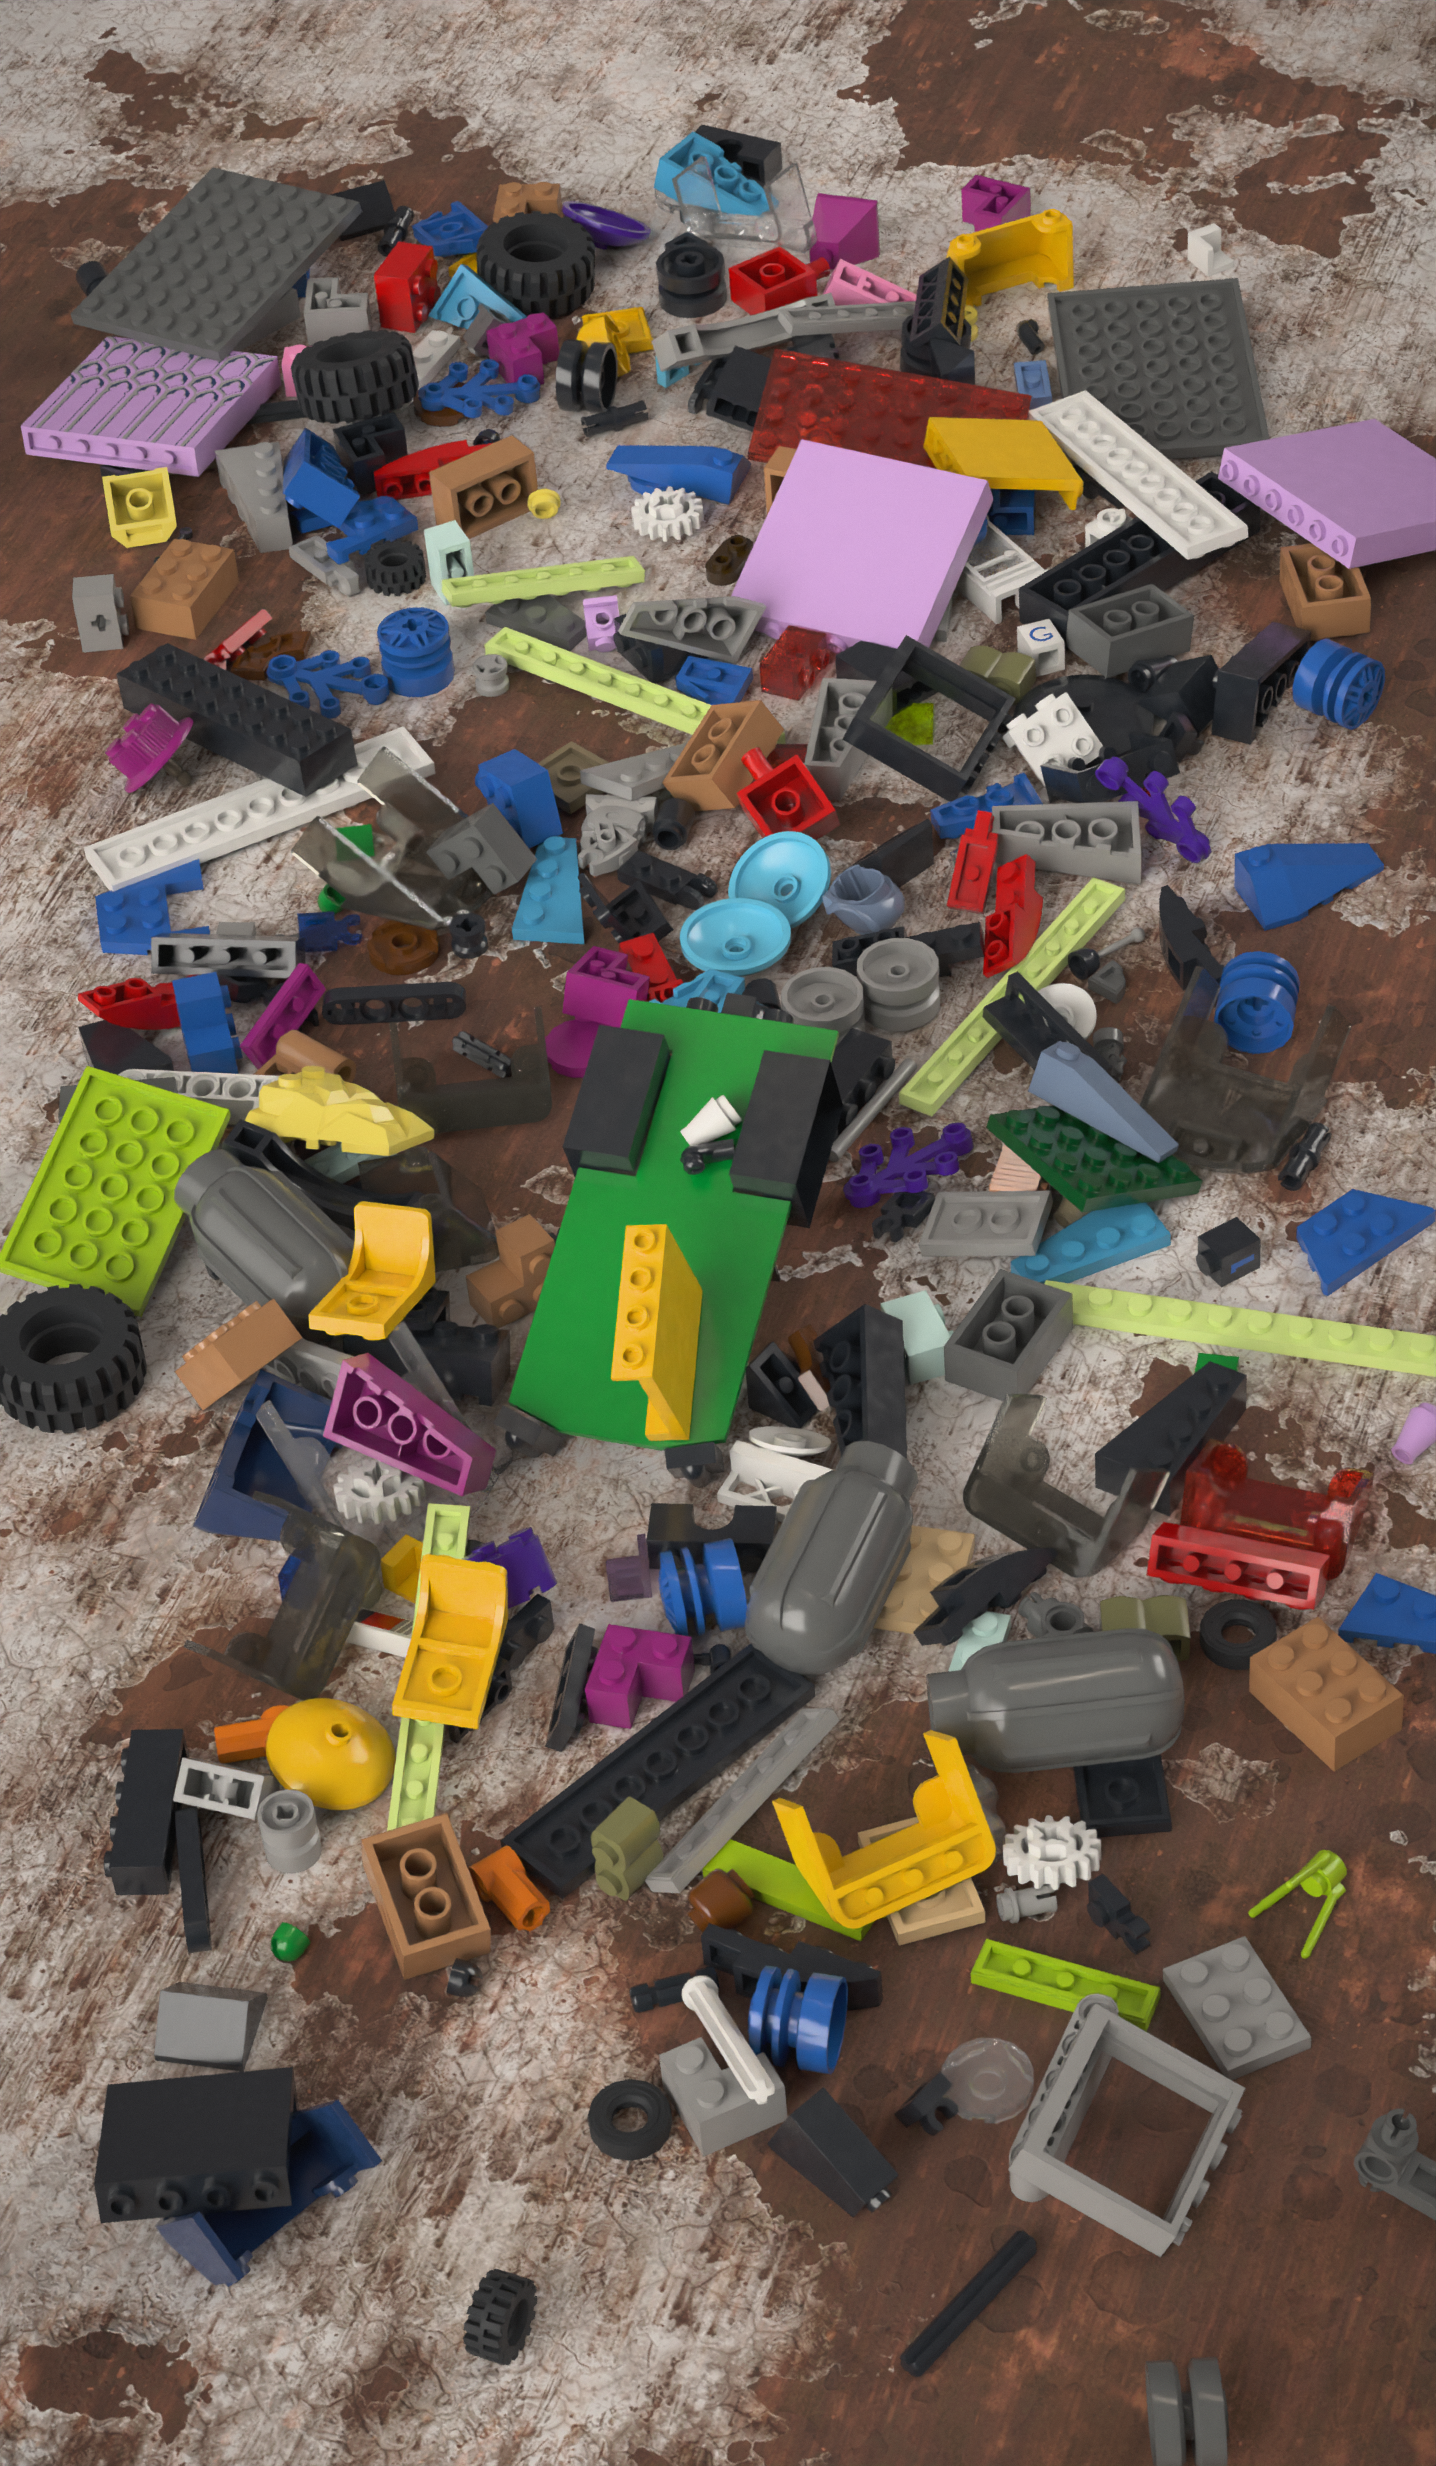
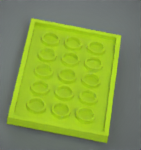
(107, 1188)

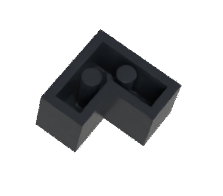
(368, 447)

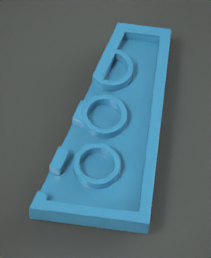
(551, 897)
(1095, 1244)

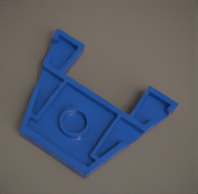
(364, 525)
(141, 910)

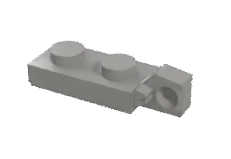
(314, 558)

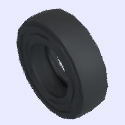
(1236, 1613)
(633, 2144)

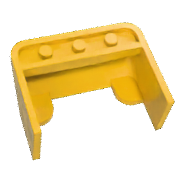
(907, 1866)

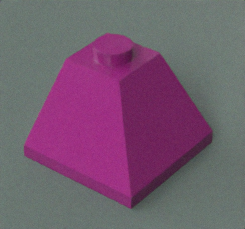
(845, 229)

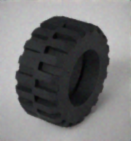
(538, 262)
(355, 376)
(78, 1391)

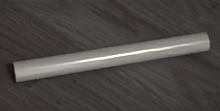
(872, 1109)

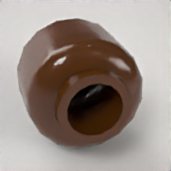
(720, 1900)

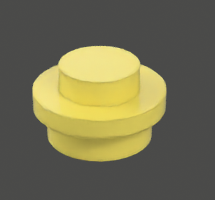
(544, 503)

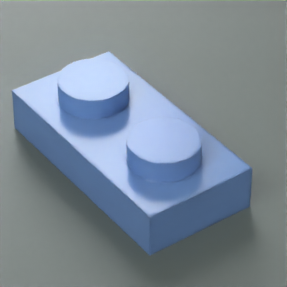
(1033, 380)

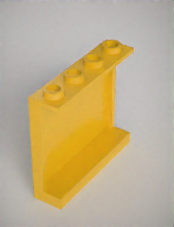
(1004, 454)
(658, 1328)

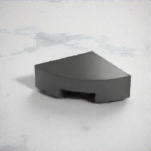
(1109, 982)

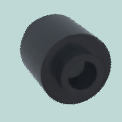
(90, 275)
(673, 823)

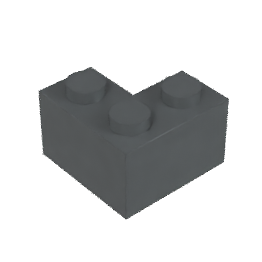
(487, 845)

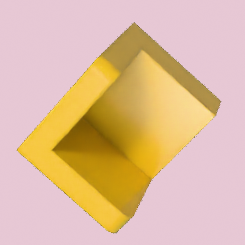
(402, 1567)

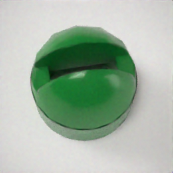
(330, 900)
(288, 1942)

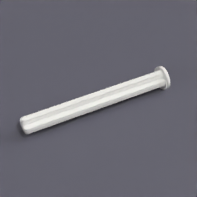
(702, 1996)

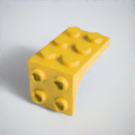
(386, 1275)
(453, 1641)

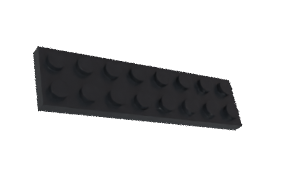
(660, 1764)

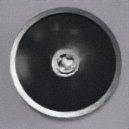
(1105, 704)

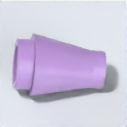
(1416, 1434)

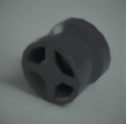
(468, 935)

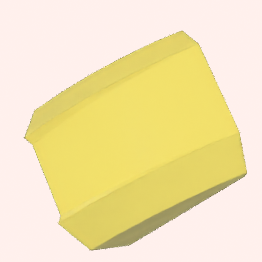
(140, 507)

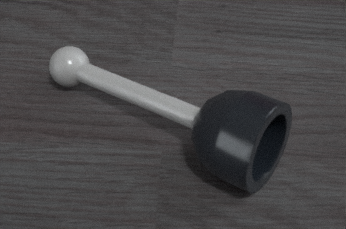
(1086, 961)

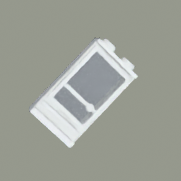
(996, 572)

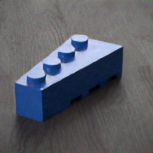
(316, 479)

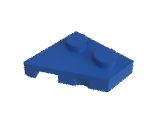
(713, 681)

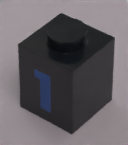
(1228, 1252)

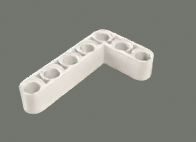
(227, 1090)

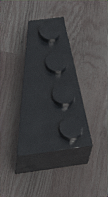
(1256, 680)
(464, 1358)
(866, 1378)
(1175, 1432)

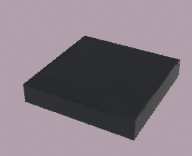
(1123, 1797)

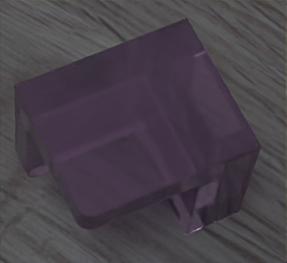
(630, 1575)

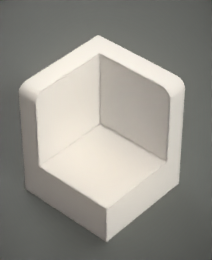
(1206, 252)

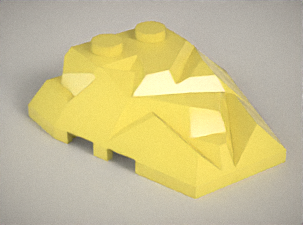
(328, 1110)

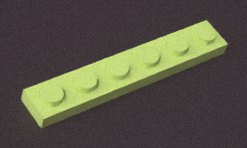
(539, 581)

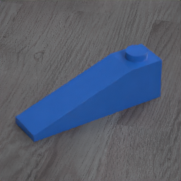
(699, 469)
(1289, 879)

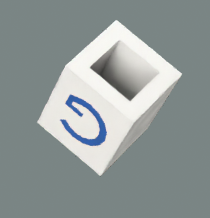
(1044, 644)

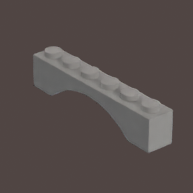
(717, 340)

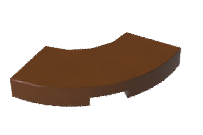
(254, 661)
(809, 1361)

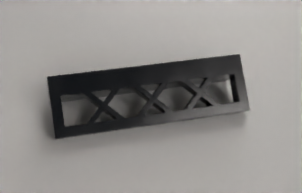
(940, 304)
(1024, 1025)

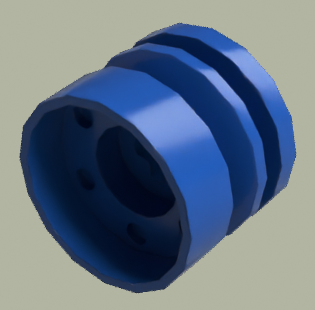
(416, 652)
(1338, 683)
(1257, 1001)
(703, 1588)
(806, 2020)

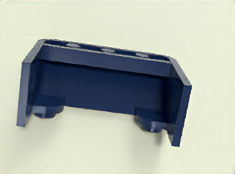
(323, 2160)

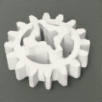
(667, 514)
(377, 1492)
(1052, 1852)

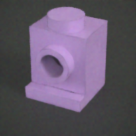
(596, 613)

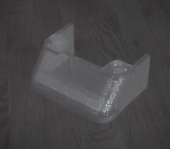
(786, 225)

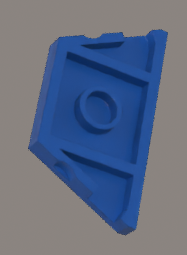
(452, 233)
(1357, 1234)

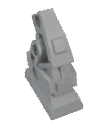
(614, 830)

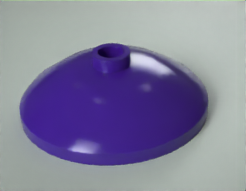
(606, 225)

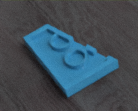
(463, 296)

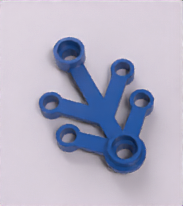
(476, 394)
(286, 672)

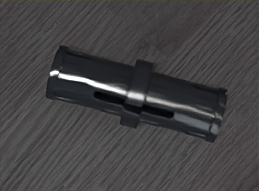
(401, 222)
(614, 418)
(1304, 1156)

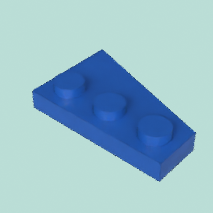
(955, 816)

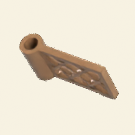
(297, 1051)

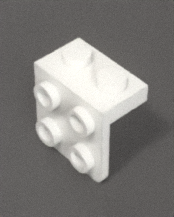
(1053, 735)

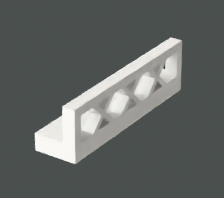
(769, 1472)

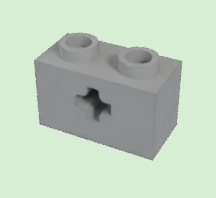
(99, 613)
(223, 1787)

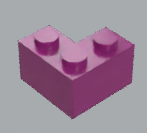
(993, 202)
(524, 347)
(600, 987)
(635, 1666)

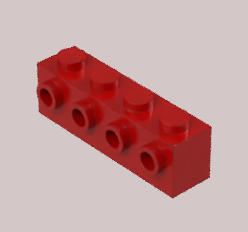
(1238, 1566)

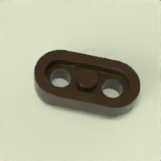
(728, 560)

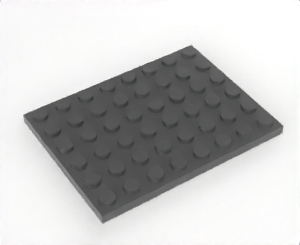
(216, 264)
(1164, 362)

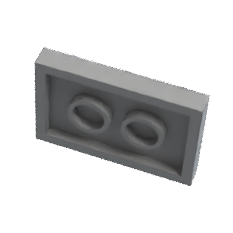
(986, 1223)
(1236, 2008)

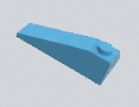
(733, 190)

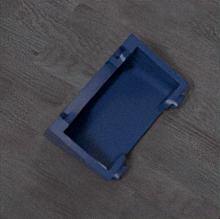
(253, 1464)

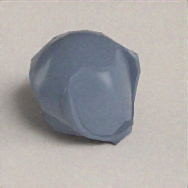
(864, 900)

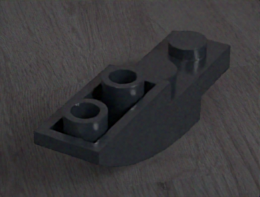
(1183, 940)
(949, 945)
(979, 1586)
(522, 1634)
(746, 1958)

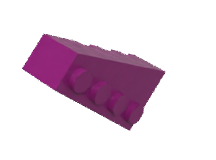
(405, 1429)

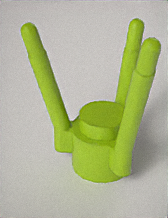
(1317, 1878)

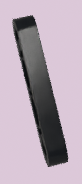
(393, 999)
(193, 1880)

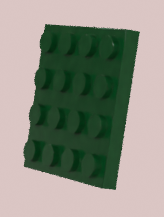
(1088, 1164)

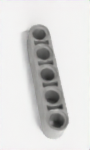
(1077, 2104)

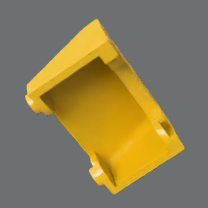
(1016, 253)

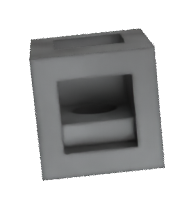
(476, 334)

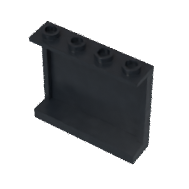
(195, 2145)

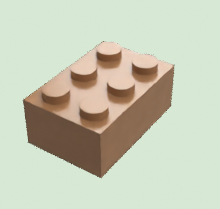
(485, 487)
(184, 589)
(1324, 593)
(711, 764)
(236, 1351)
(1326, 1693)
(425, 1896)

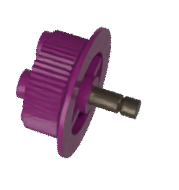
(149, 747)

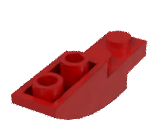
(410, 474)
(1016, 918)
(648, 959)
(134, 1004)

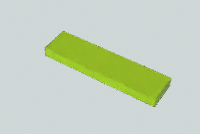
(777, 1885)
(1060, 1982)

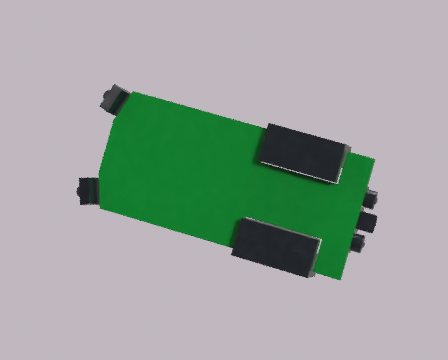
(630, 1172)

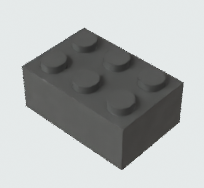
(1128, 629)
(1008, 1336)

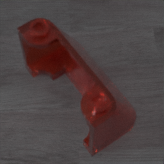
(1227, 1502)

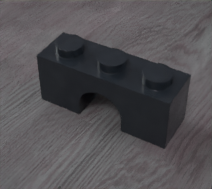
(755, 155)
(675, 1528)

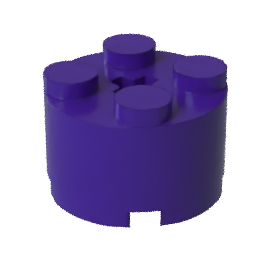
(524, 1561)

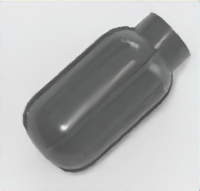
(263, 1236)
(833, 1562)
(1062, 1700)

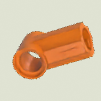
(245, 1739)
(505, 1882)

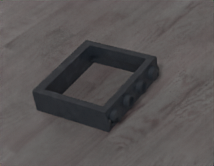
(951, 682)

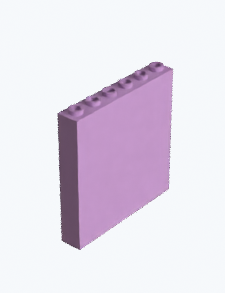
(1343, 488)
(862, 547)

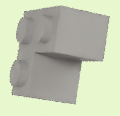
(333, 313)
(713, 2099)

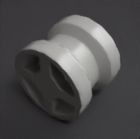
(491, 675)

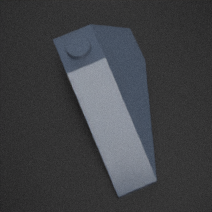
(1090, 1094)

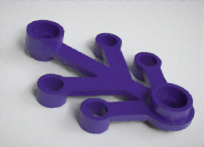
(1161, 825)
(865, 1188)

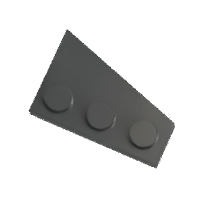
(541, 619)

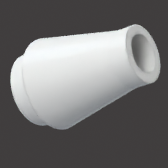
(712, 1122)

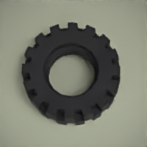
(395, 567)
(500, 2316)

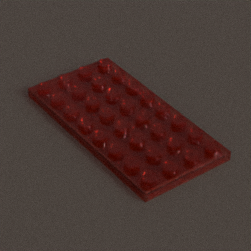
(865, 407)

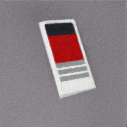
(381, 1632)

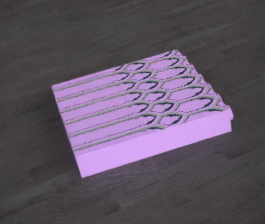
(150, 407)

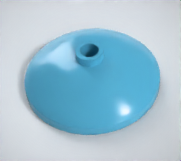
(782, 865)
(735, 936)

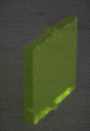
(914, 723)

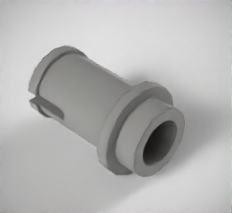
(1025, 1902)

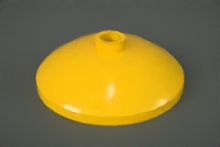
(328, 1768)

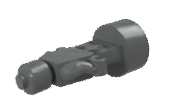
(1110, 1044)

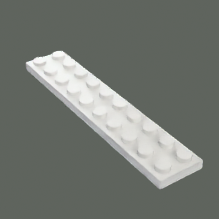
(1140, 476)
(239, 818)

